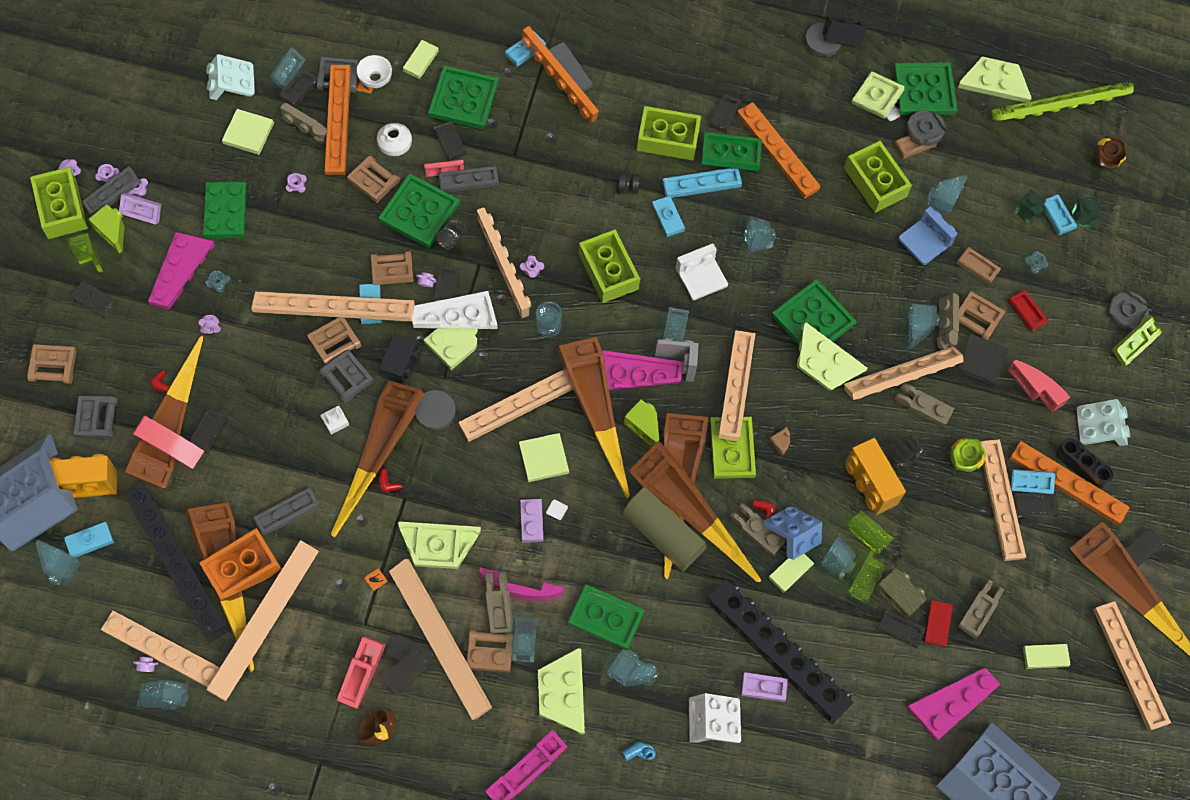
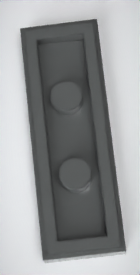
(571, 66)
(468, 179)
(111, 191)
(286, 511)

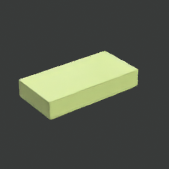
(420, 59)
(790, 572)
(1046, 656)

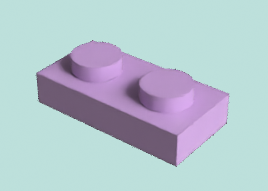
(140, 208)
(531, 520)
(764, 687)

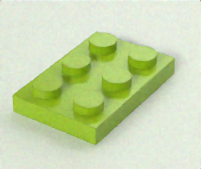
(732, 457)

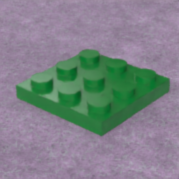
(926, 88)
(463, 97)
(419, 210)
(818, 309)

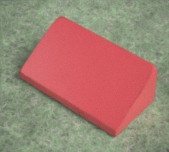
(434, 168)

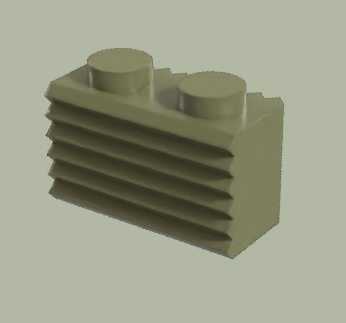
(901, 593)

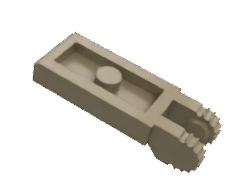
(304, 123)
(948, 321)
(925, 405)
(755, 529)
(499, 604)
(980, 611)

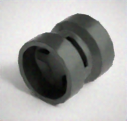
(624, 183)

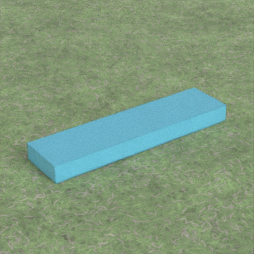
(702, 182)

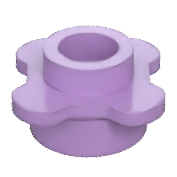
(72, 164)
(106, 169)
(293, 178)
(141, 190)
(532, 272)
(426, 280)
(209, 324)
(145, 664)

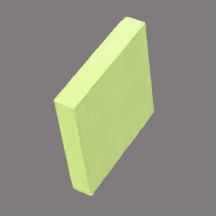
(878, 95)
(248, 131)
(543, 457)

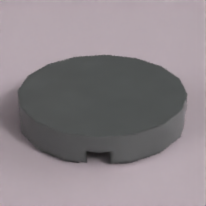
(816, 41)
(926, 128)
(1127, 310)
(435, 410)

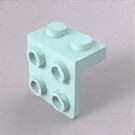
(229, 75)
(1103, 422)

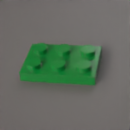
(731, 151)
(225, 210)
(606, 617)

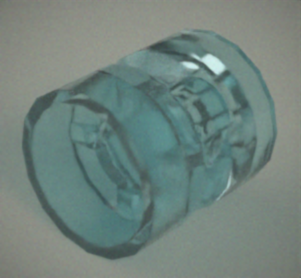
(548, 319)

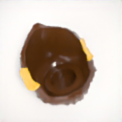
(1110, 152)
(377, 728)

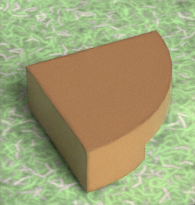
(781, 441)

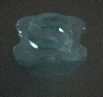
(1038, 257)
(217, 275)

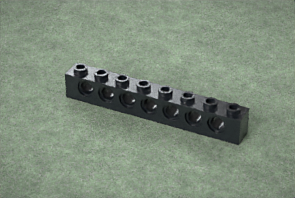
(176, 563)
(780, 662)

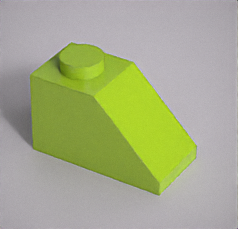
(109, 226)
(643, 422)

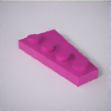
(178, 267)
(640, 371)
(951, 704)

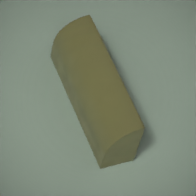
(664, 529)

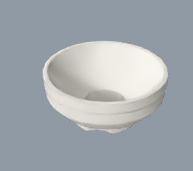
(374, 65)
(394, 146)

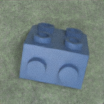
(928, 236)
(799, 529)

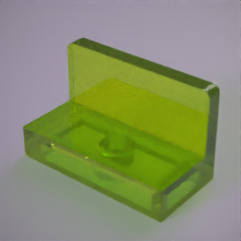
(84, 250)
(869, 532)
(867, 578)

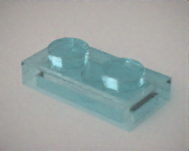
(287, 67)
(676, 324)

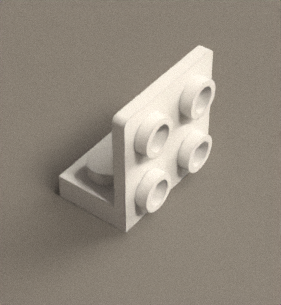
(701, 272)
(714, 718)

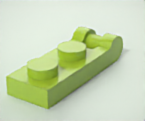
(1136, 340)

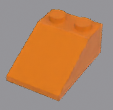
(241, 565)

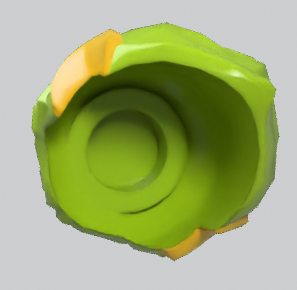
(967, 454)

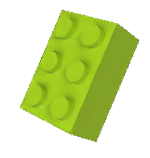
(668, 133)
(877, 176)
(58, 203)
(609, 266)

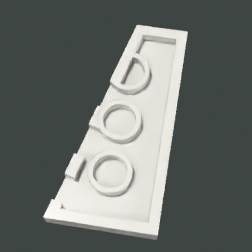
(461, 312)

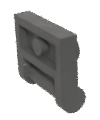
(324, 72)
(351, 371)
(88, 417)

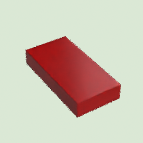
(1027, 310)
(938, 624)

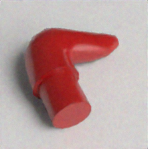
(157, 384)
(384, 483)
(766, 506)

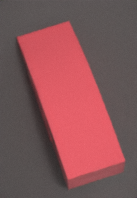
(1038, 385)
(168, 442)
(361, 671)

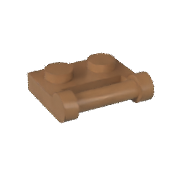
(371, 184)
(392, 272)
(982, 311)
(329, 336)
(52, 357)
(490, 658)

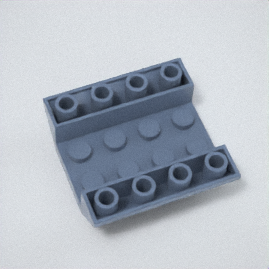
(31, 495)
(997, 771)

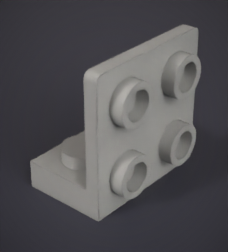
(679, 351)

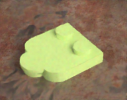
(452, 344)

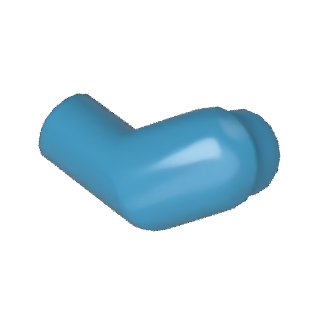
(639, 749)

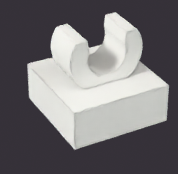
(334, 420)

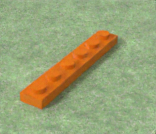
(562, 78)
(338, 120)
(778, 150)
(1071, 484)

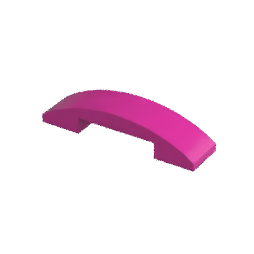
(547, 593)
(528, 768)

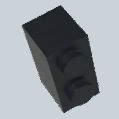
(399, 359)

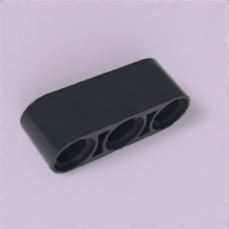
(1081, 453)

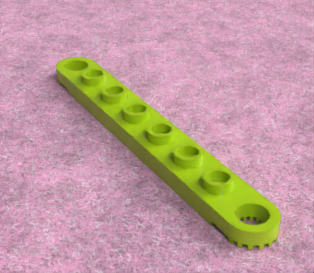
(1069, 100)

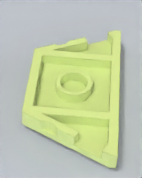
(997, 79)
(825, 360)
(438, 543)
(562, 692)

